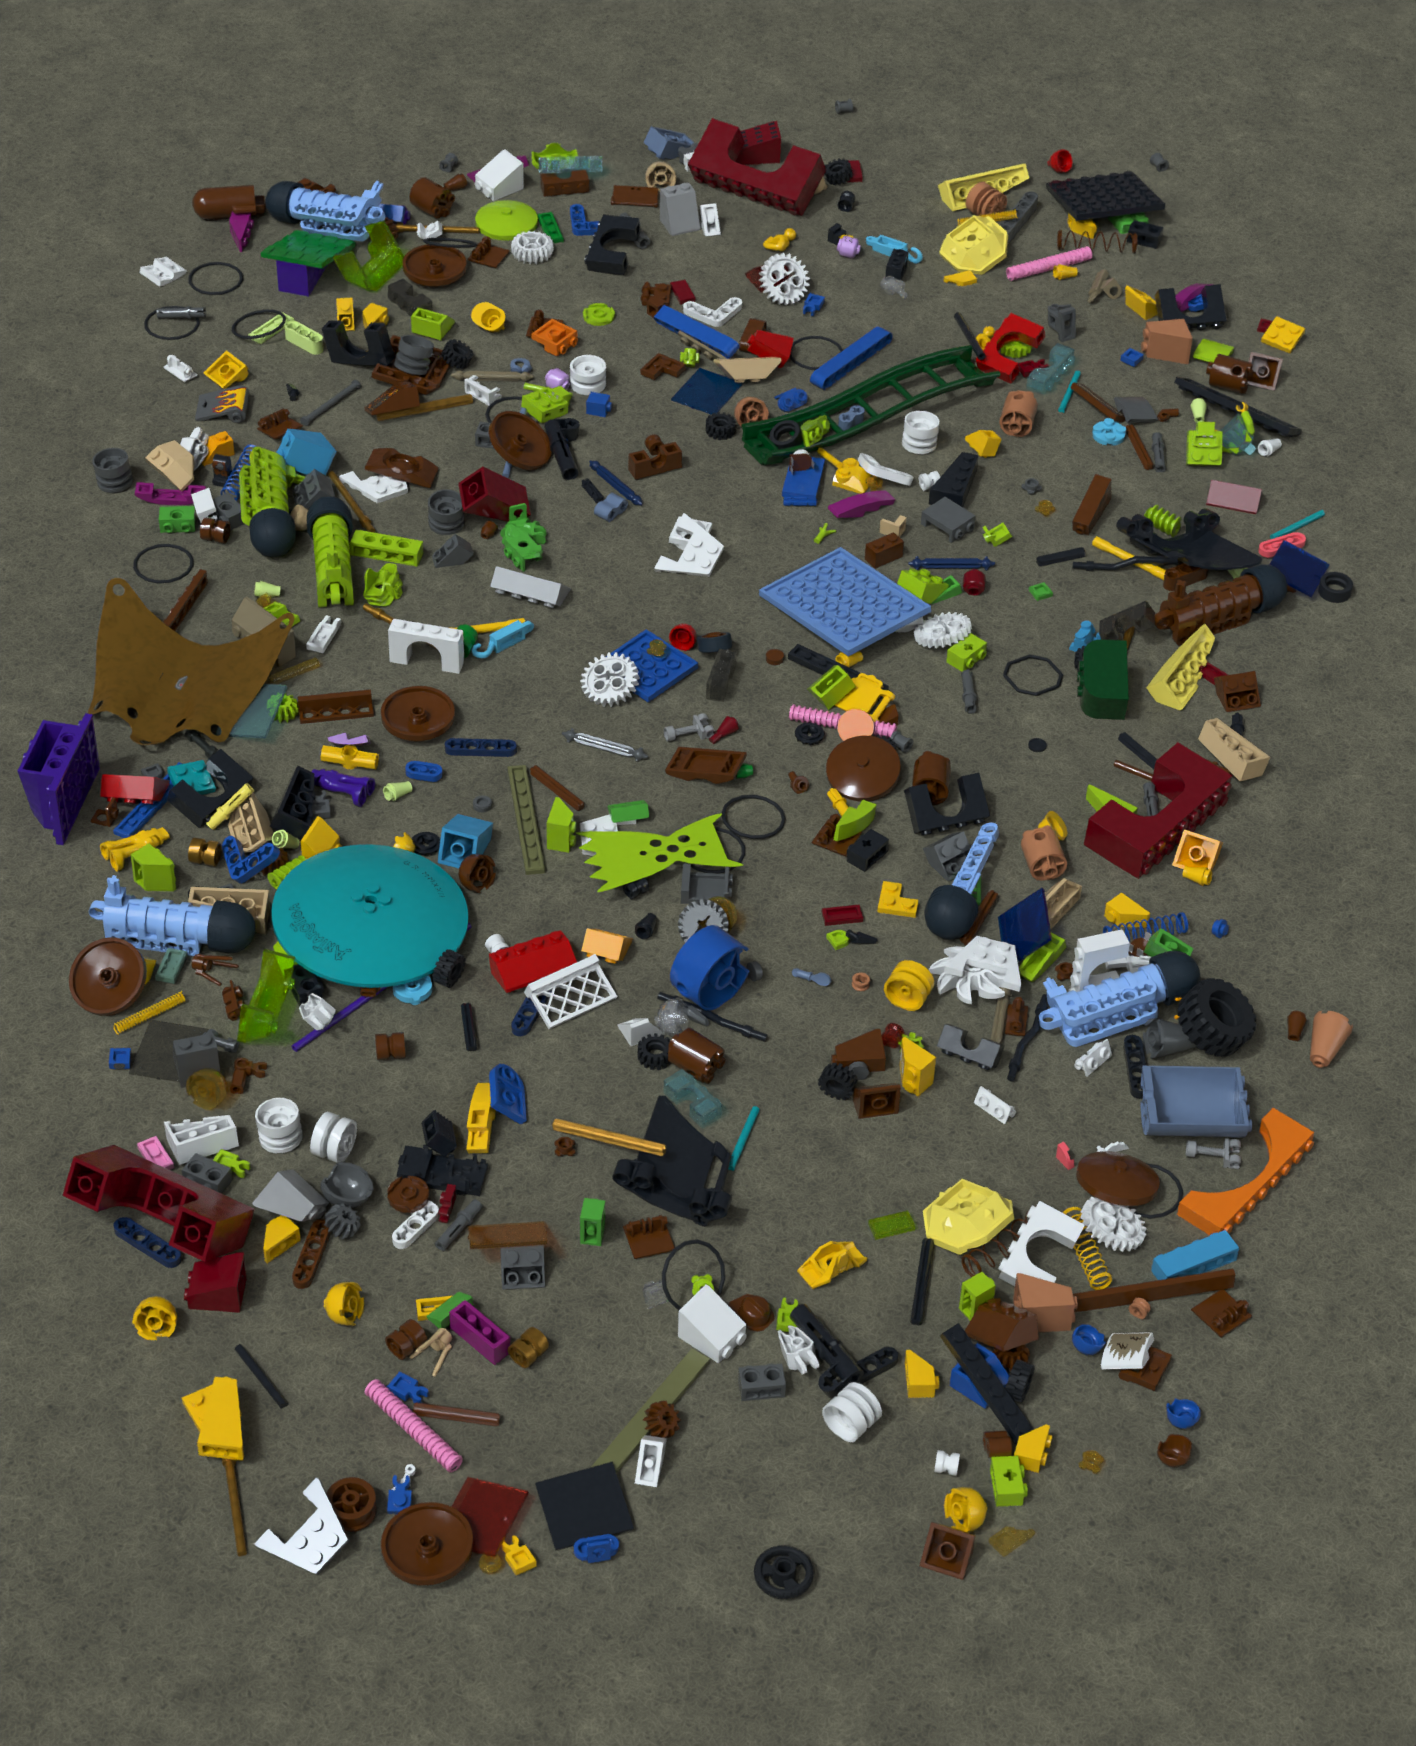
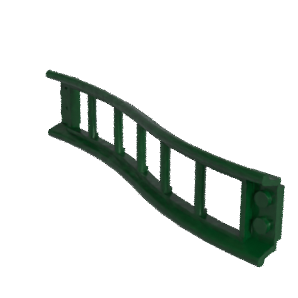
(767, 453)

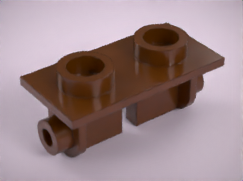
(233, 1000)
(1016, 1017)

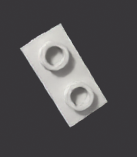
(179, 369)
(1095, 1057)
(994, 1105)

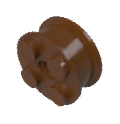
(353, 1502)

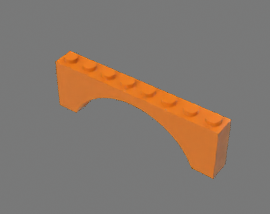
(1221, 1210)

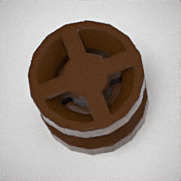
(653, 444)

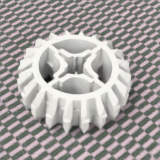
(532, 247)

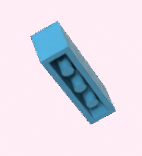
(1196, 1257)

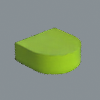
(838, 939)

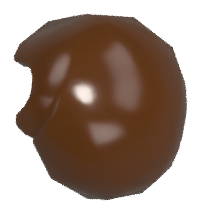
(1175, 1450)

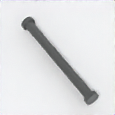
(305, 420)

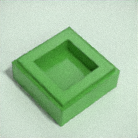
(1040, 591)

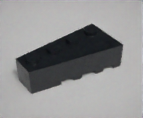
(955, 480)
(295, 807)

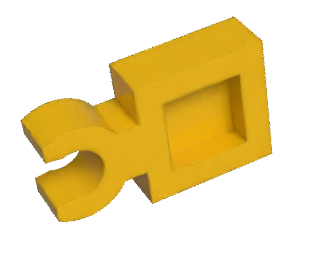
(518, 1557)

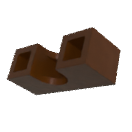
(553, 185)
(667, 459)

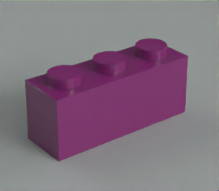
(479, 1332)

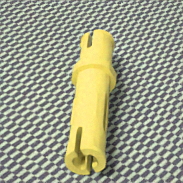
(225, 811)

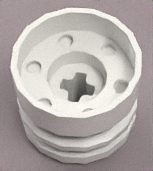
(920, 432)
(278, 1125)
(852, 1412)

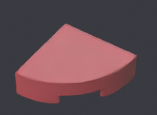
(1063, 1156)

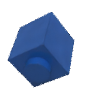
(598, 404)

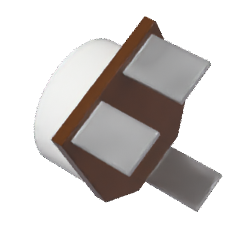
(800, 461)
(1138, 946)

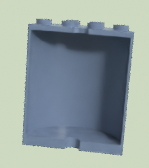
(1194, 1101)

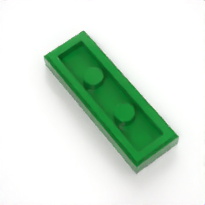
(550, 227)

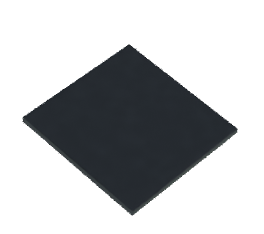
(584, 1505)

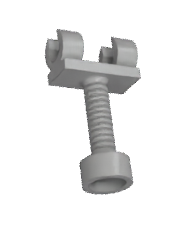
(698, 723)
(1231, 1146)

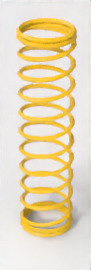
(1090, 1255)

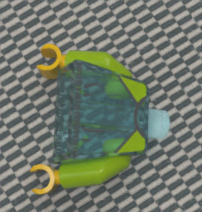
(1239, 433)

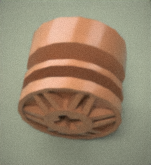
(985, 200)

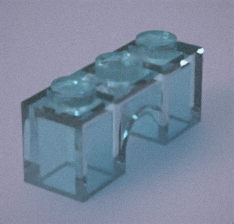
(683, 1087)

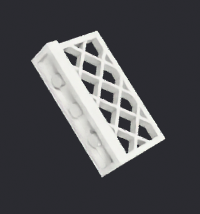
(565, 976)

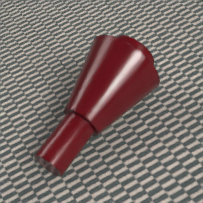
(727, 727)

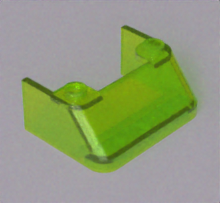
(384, 261)
(260, 1017)

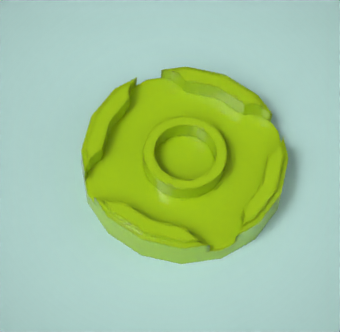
(598, 314)

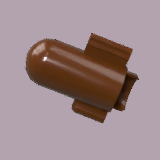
(221, 201)

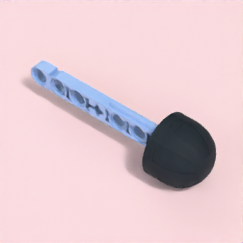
(952, 907)

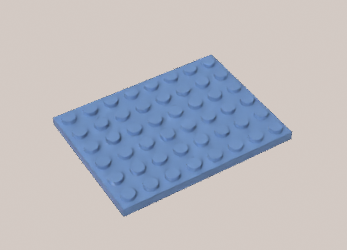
(844, 601)

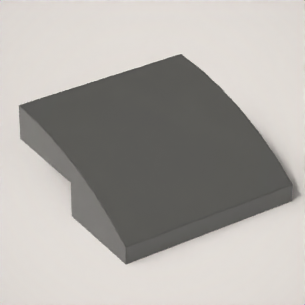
(1135, 409)

